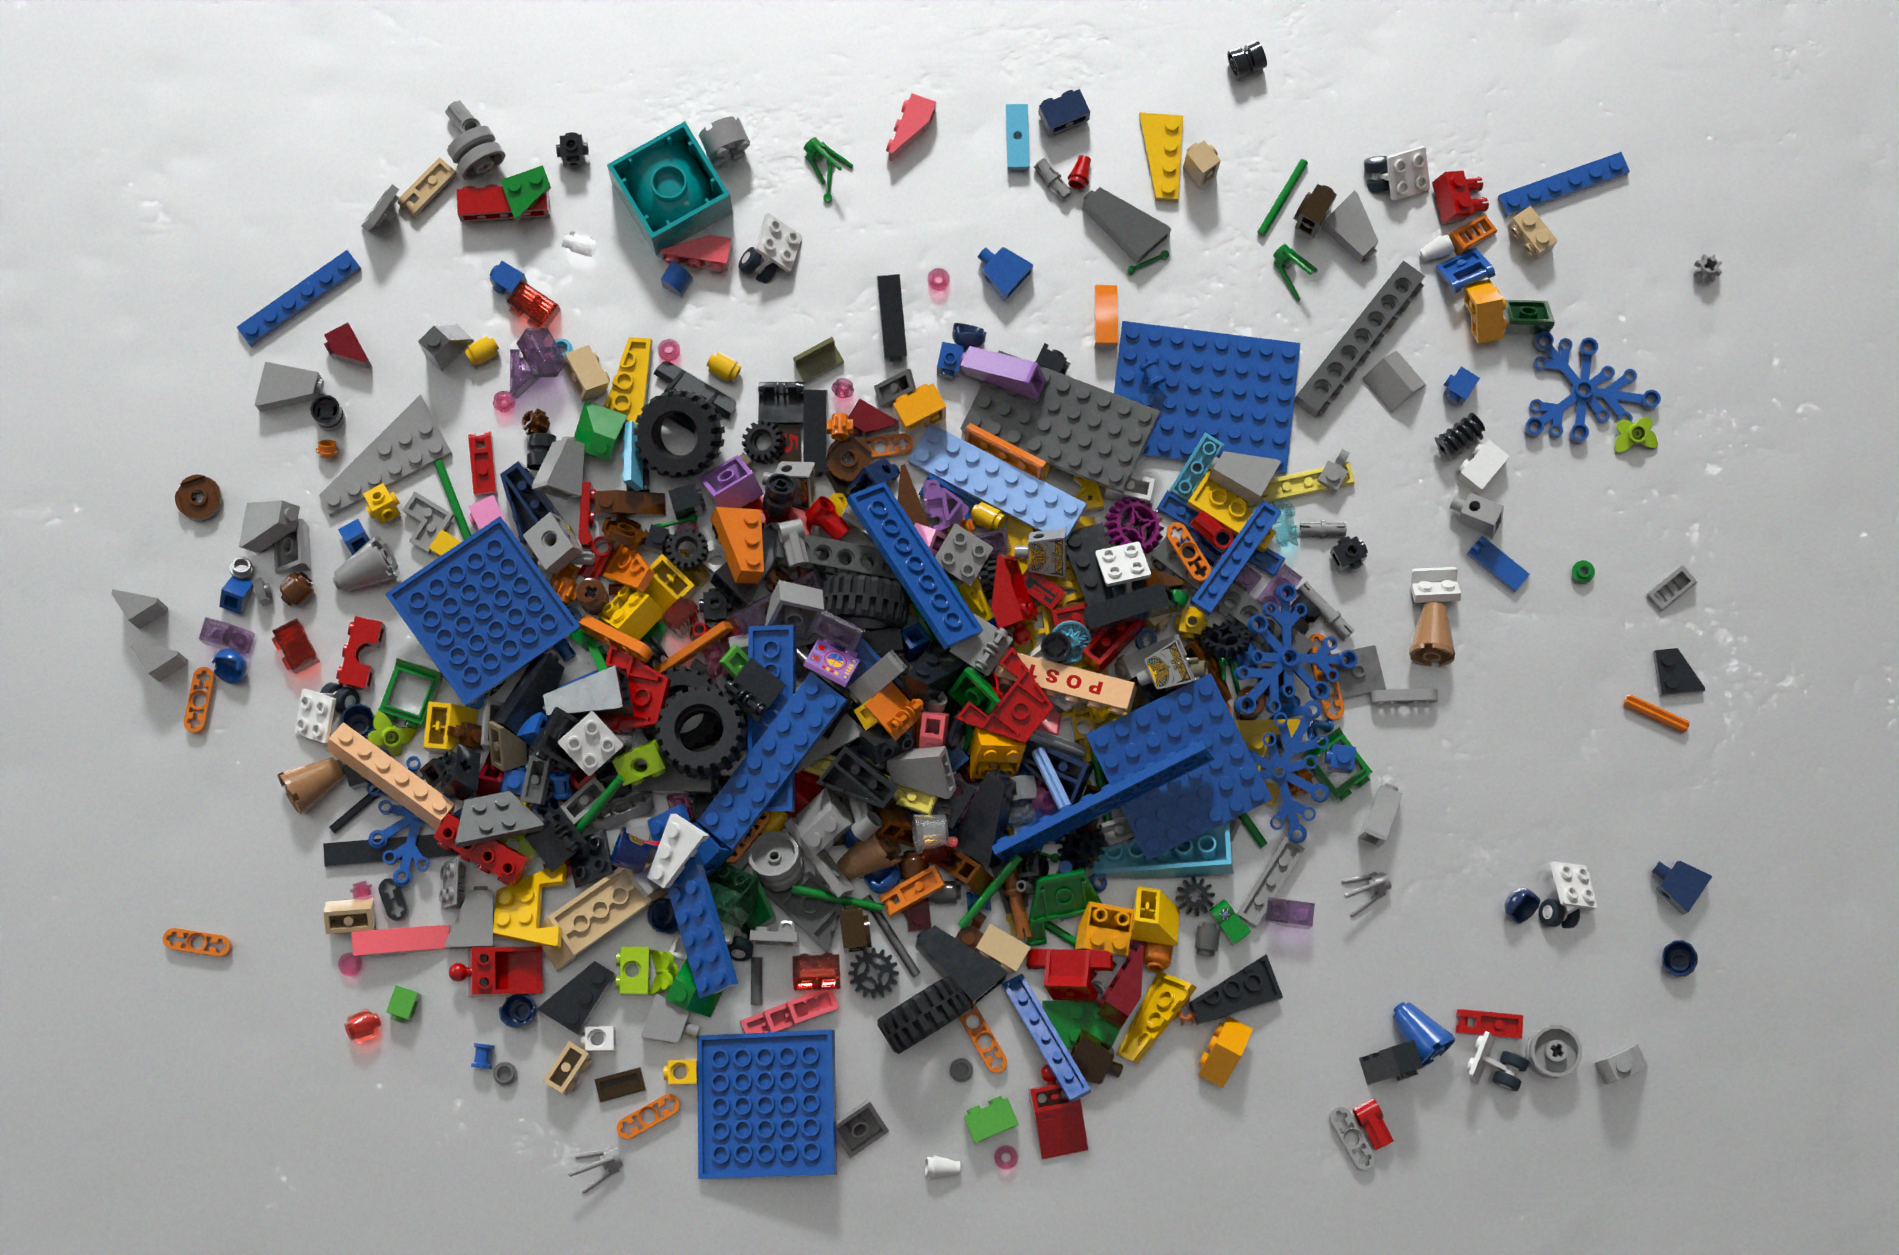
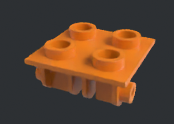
(894, 710)

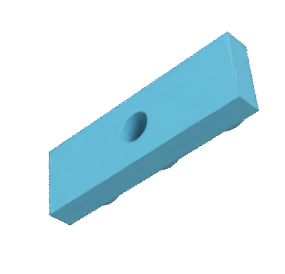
(1017, 126)
(1204, 454)
(633, 463)

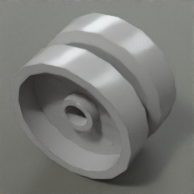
(476, 152)
(776, 860)
(1567, 1050)

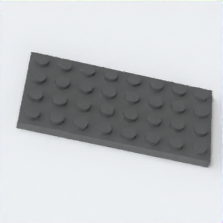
(1069, 426)

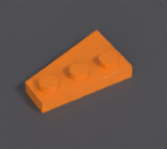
(628, 569)

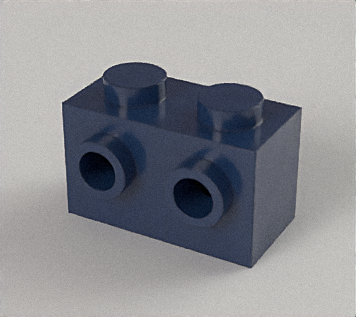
(1064, 111)

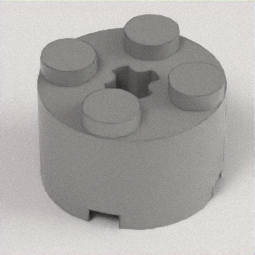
(724, 140)

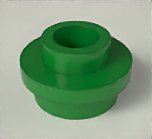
(1578, 576)

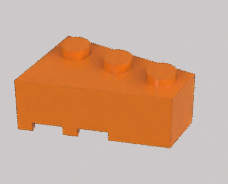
(742, 541)

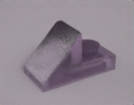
(519, 379)

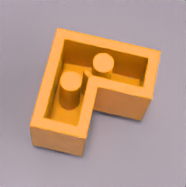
(1486, 311)
(920, 408)
(1224, 1051)

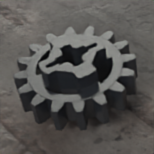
(1224, 641)
(1082, 848)
(884, 969)

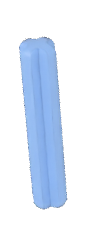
(1050, 777)

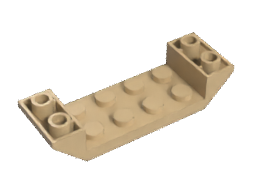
(596, 914)

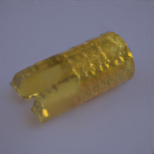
(697, 577)

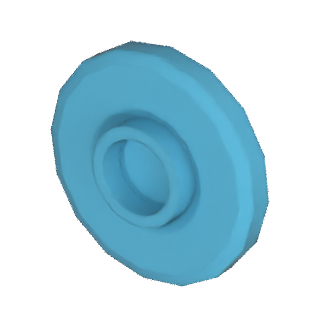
(1078, 636)

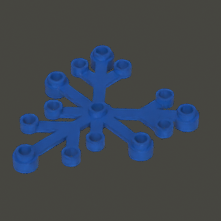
(1610, 394)
(1286, 620)
(1292, 746)
(409, 849)

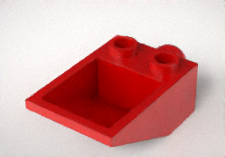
(1011, 600)
(506, 970)
(1057, 1121)

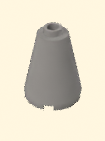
(366, 567)

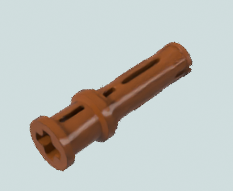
(1017, 905)

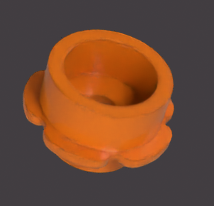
(327, 448)

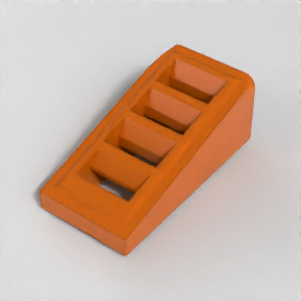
(1460, 241)

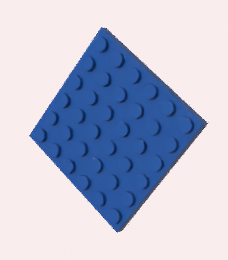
(482, 611)
(1197, 799)
(766, 1104)

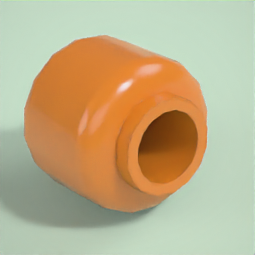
(1157, 956)

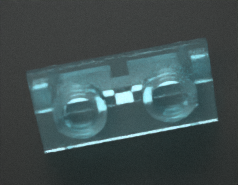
(1288, 531)

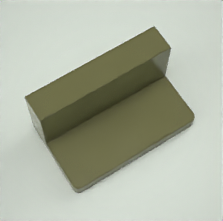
(817, 360)

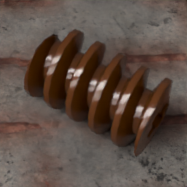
(589, 588)
(1260, 704)

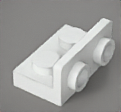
(1435, 585)

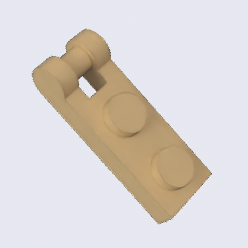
(427, 187)

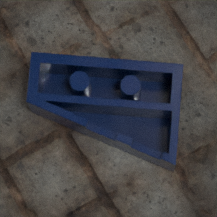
(526, 503)
(1070, 770)

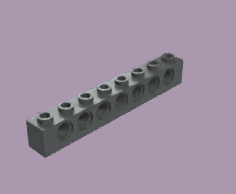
(1403, 276)
(833, 550)
(1245, 602)

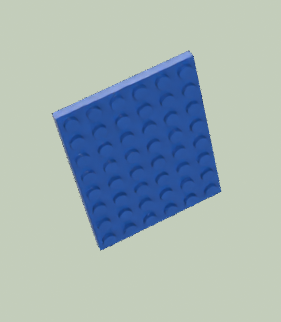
(1214, 385)

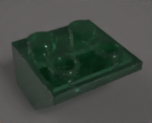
(734, 894)

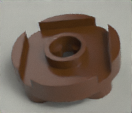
(836, 458)
(210, 503)
(624, 532)

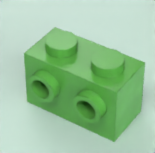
(990, 1120)

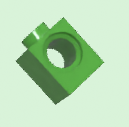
(403, 1004)

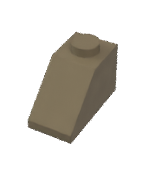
(506, 749)

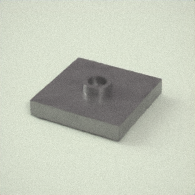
(1364, 676)

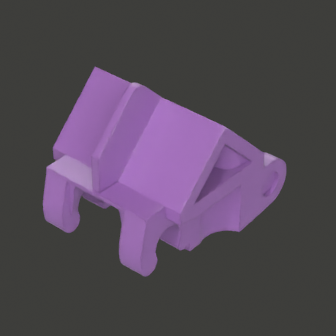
(943, 505)

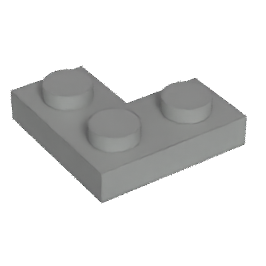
(432, 520)

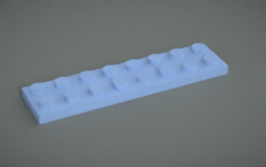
(995, 482)

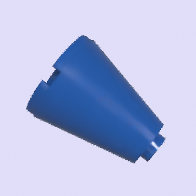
(1428, 1034)

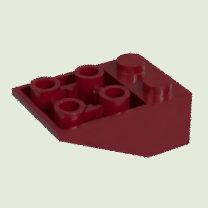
(1123, 991)

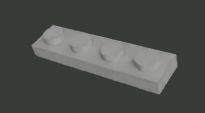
(823, 863)
(1270, 881)

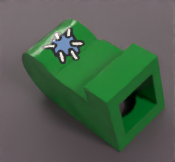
(1229, 922)

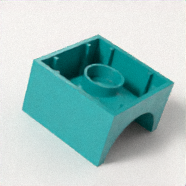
(670, 188)

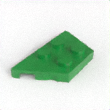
(1072, 1016)

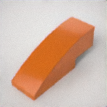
(1106, 316)

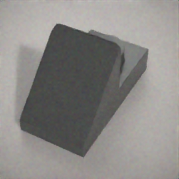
(895, 387)
(537, 781)

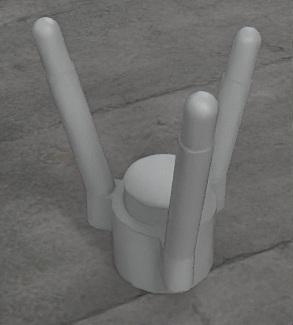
(1377, 884)
(610, 1160)

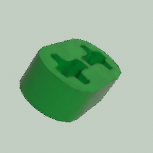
(1180, 598)

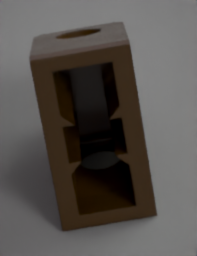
(1094, 1058)

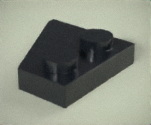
(1675, 673)

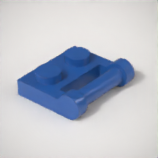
(1462, 266)

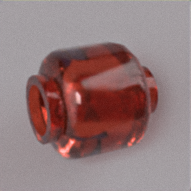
(362, 1025)

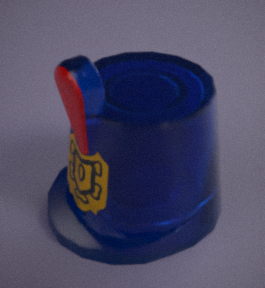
(631, 851)

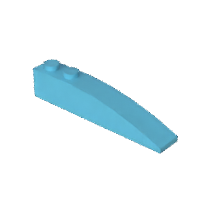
(1199, 856)

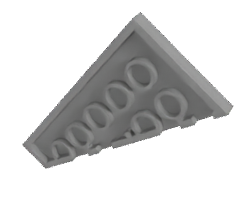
(397, 453)

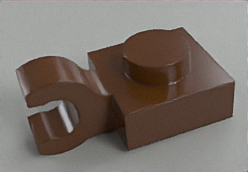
(468, 734)
(971, 935)

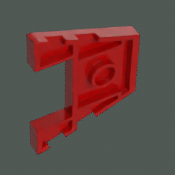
(647, 690)
(1018, 711)

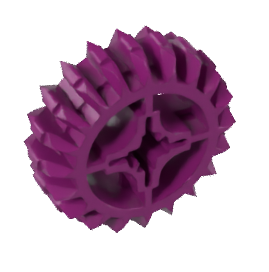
(1131, 511)

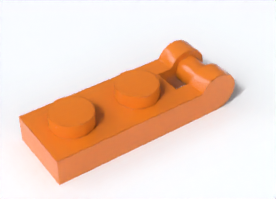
(912, 891)

